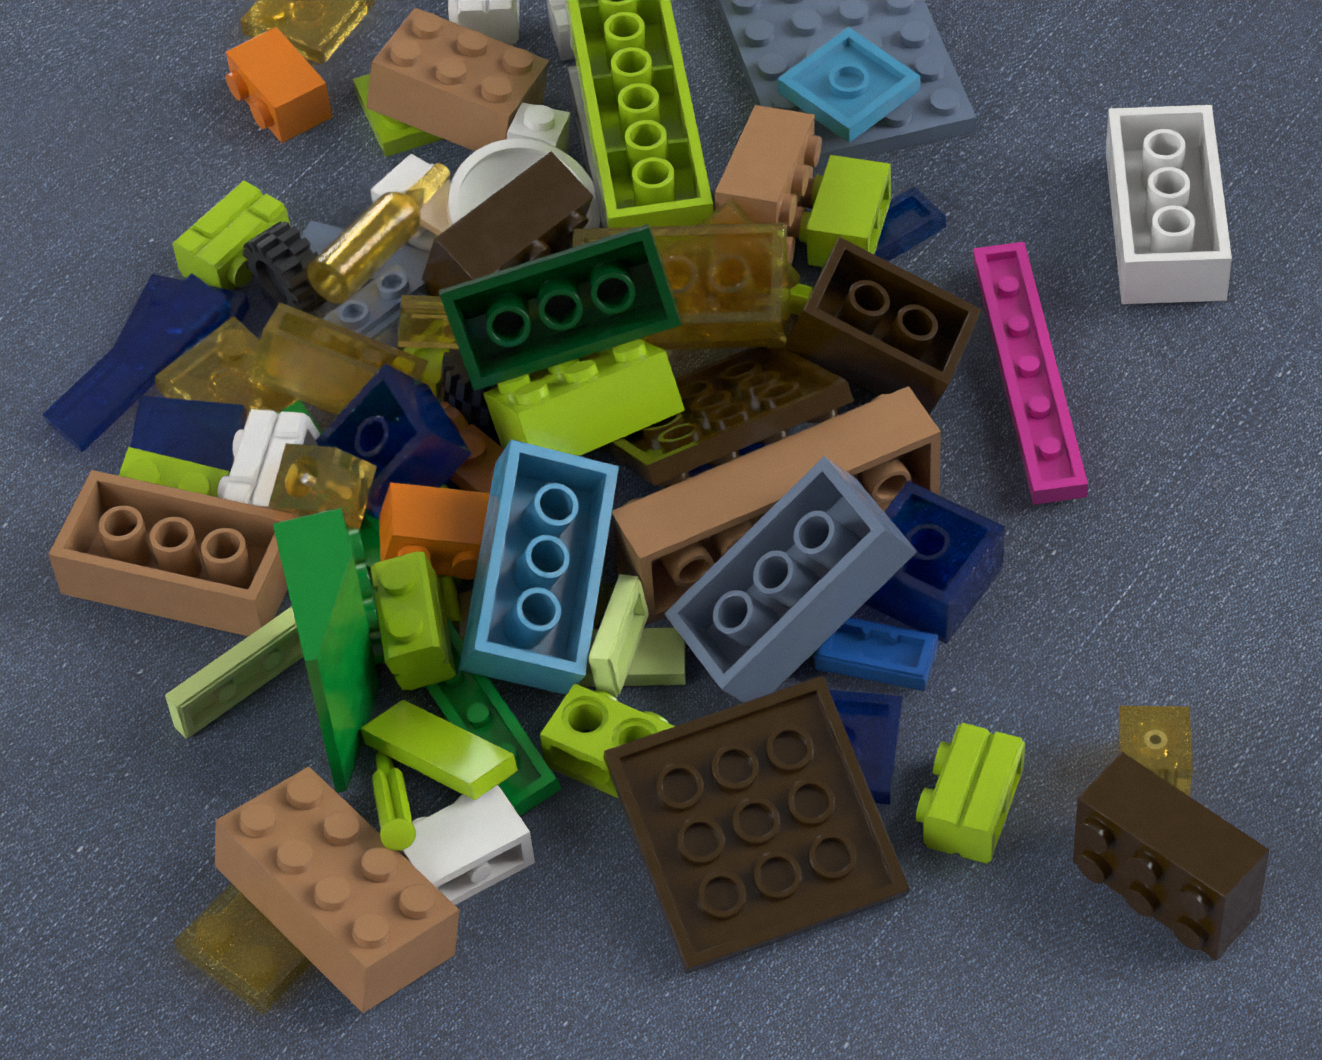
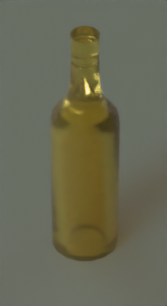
(373, 238)

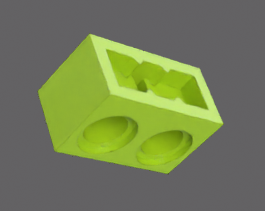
(580, 753)

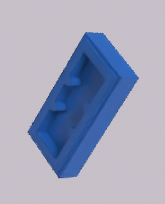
(879, 653)

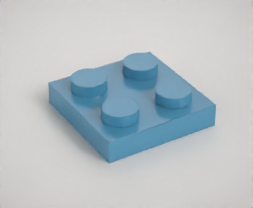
(849, 84)

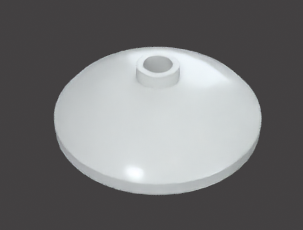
(500, 163)

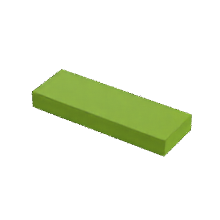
(439, 749)

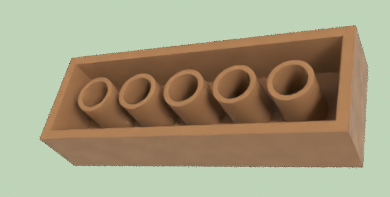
(690, 525)

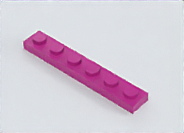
(1029, 374)

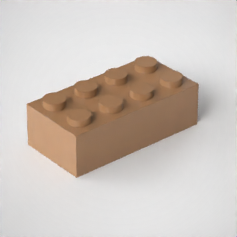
(171, 554)
(336, 888)

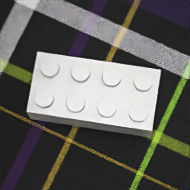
(1167, 205)

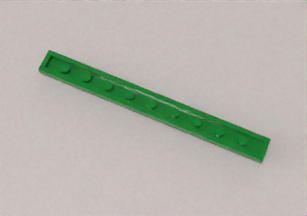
(473, 700)

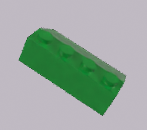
(334, 628)

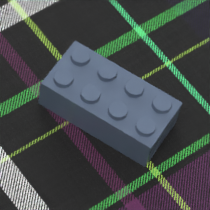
(789, 582)

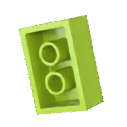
(587, 399)

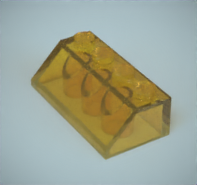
(725, 281)

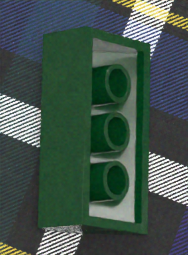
(561, 307)

